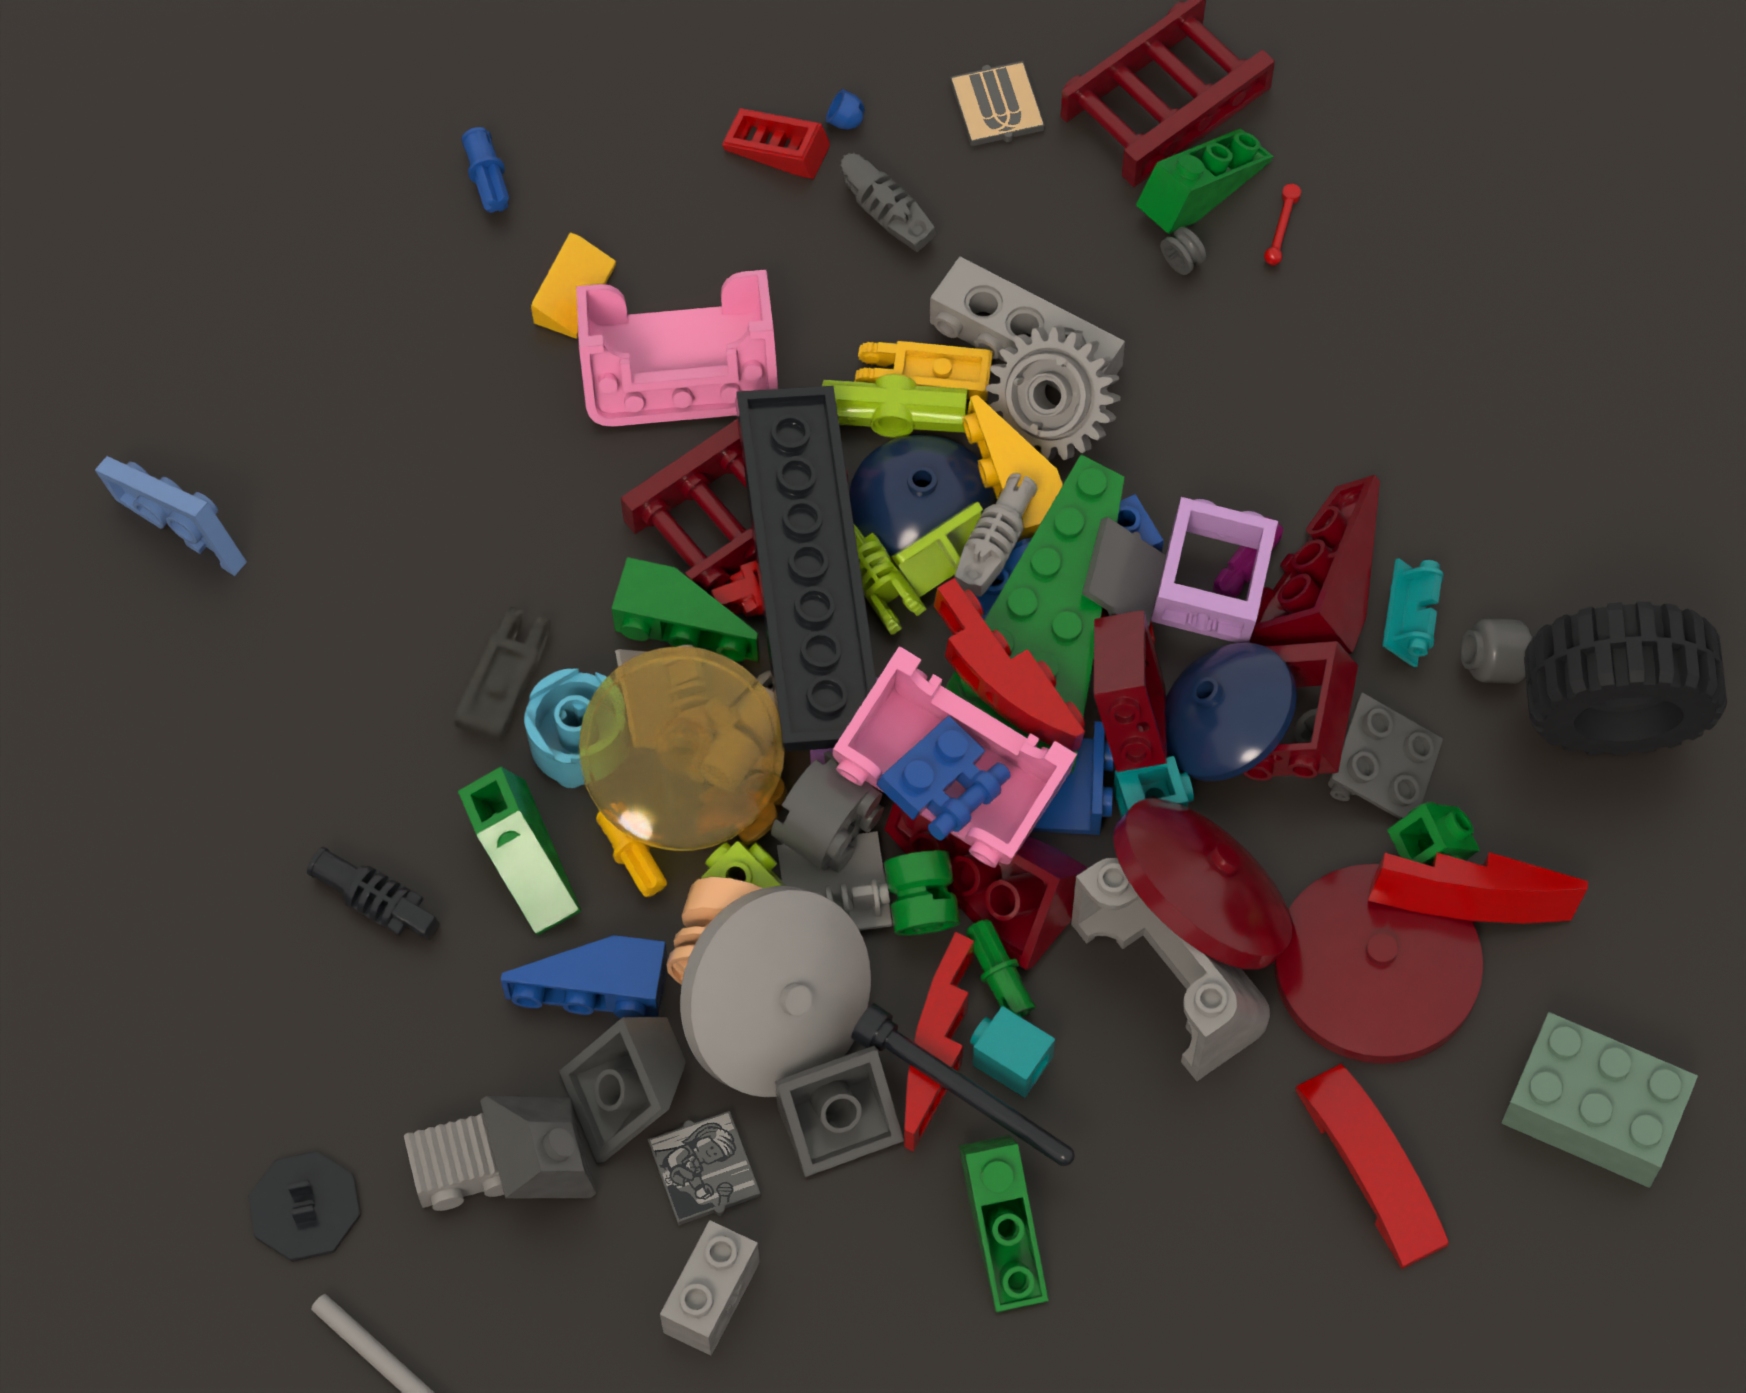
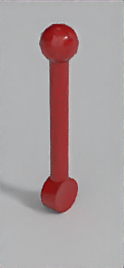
(1290, 195)

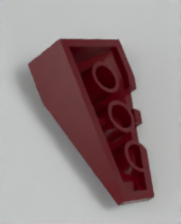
(1328, 577)
(1023, 900)

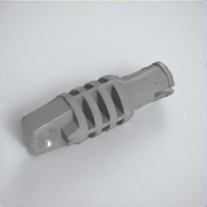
(994, 536)

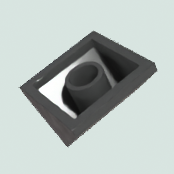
(838, 1111)

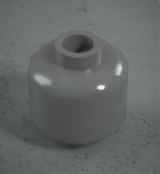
(1496, 650)

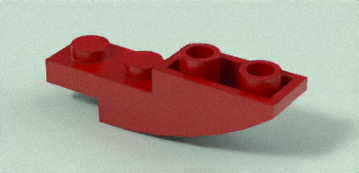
(1014, 687)

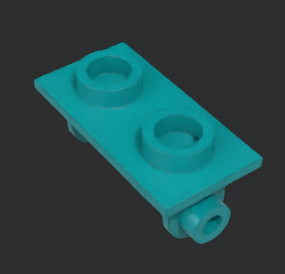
(1408, 622)

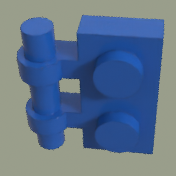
(935, 765)

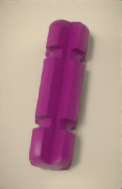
(1239, 569)

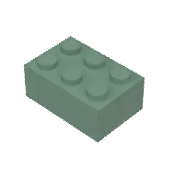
(1600, 1100)

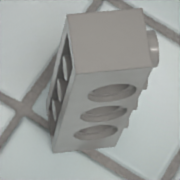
(1013, 311)

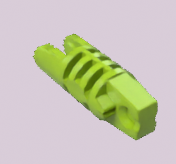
(884, 581)

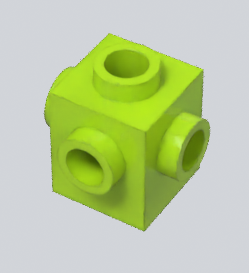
(755, 861)

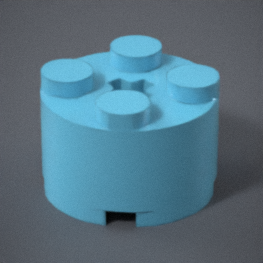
(551, 722)

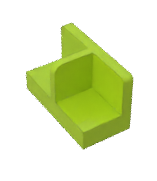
(938, 552)

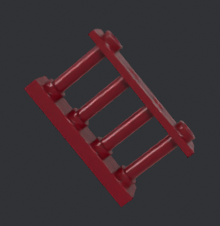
(1177, 127)
(689, 480)

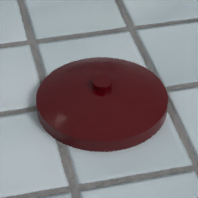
(1202, 884)
(1375, 975)

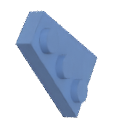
(165, 503)

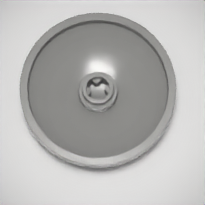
(774, 988)

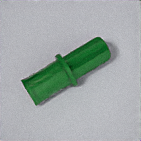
(999, 969)

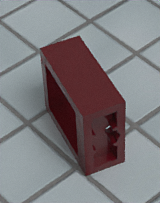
(1333, 669)
(1130, 691)

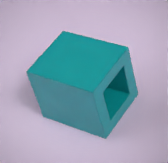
(1011, 1050)

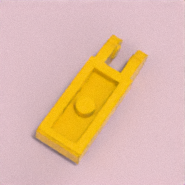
(929, 365)

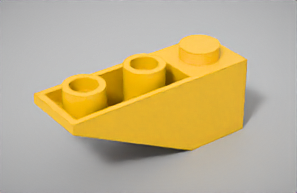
(1008, 453)

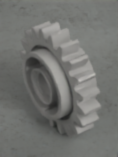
(1081, 388)

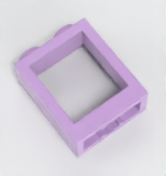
(1203, 610)

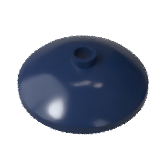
(898, 510)
(1229, 711)

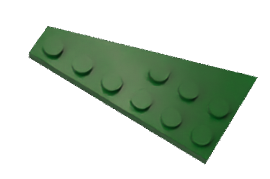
(1044, 598)

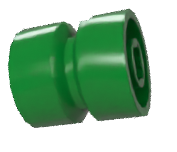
(922, 893)

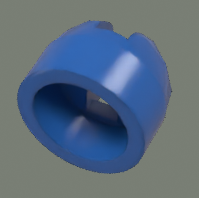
(845, 111)

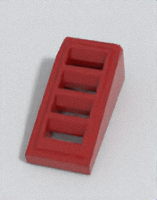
(801, 156)

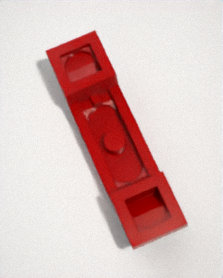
(1376, 1163)

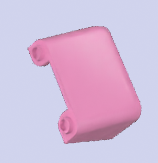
(675, 360)
(907, 708)

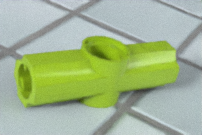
(898, 406)

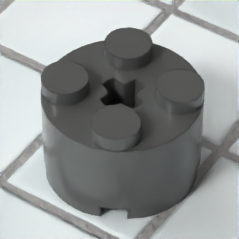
(827, 815)

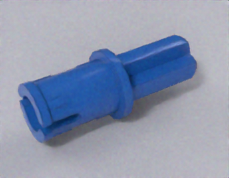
(486, 169)

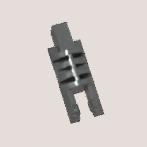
(887, 202)

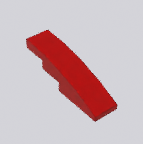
(1464, 890)
(938, 1024)

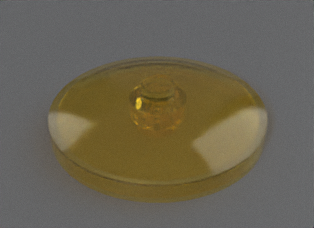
(681, 748)

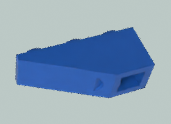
(605, 975)

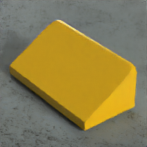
(574, 266)

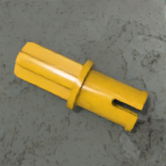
(635, 857)

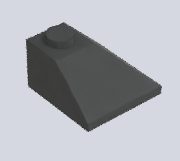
(624, 1081)
(537, 1147)

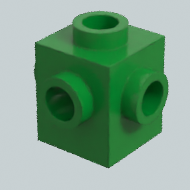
(1432, 830)

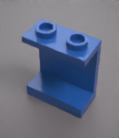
(1082, 797)

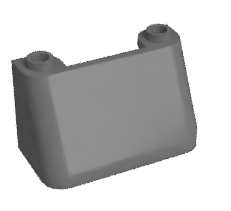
(1220, 999)

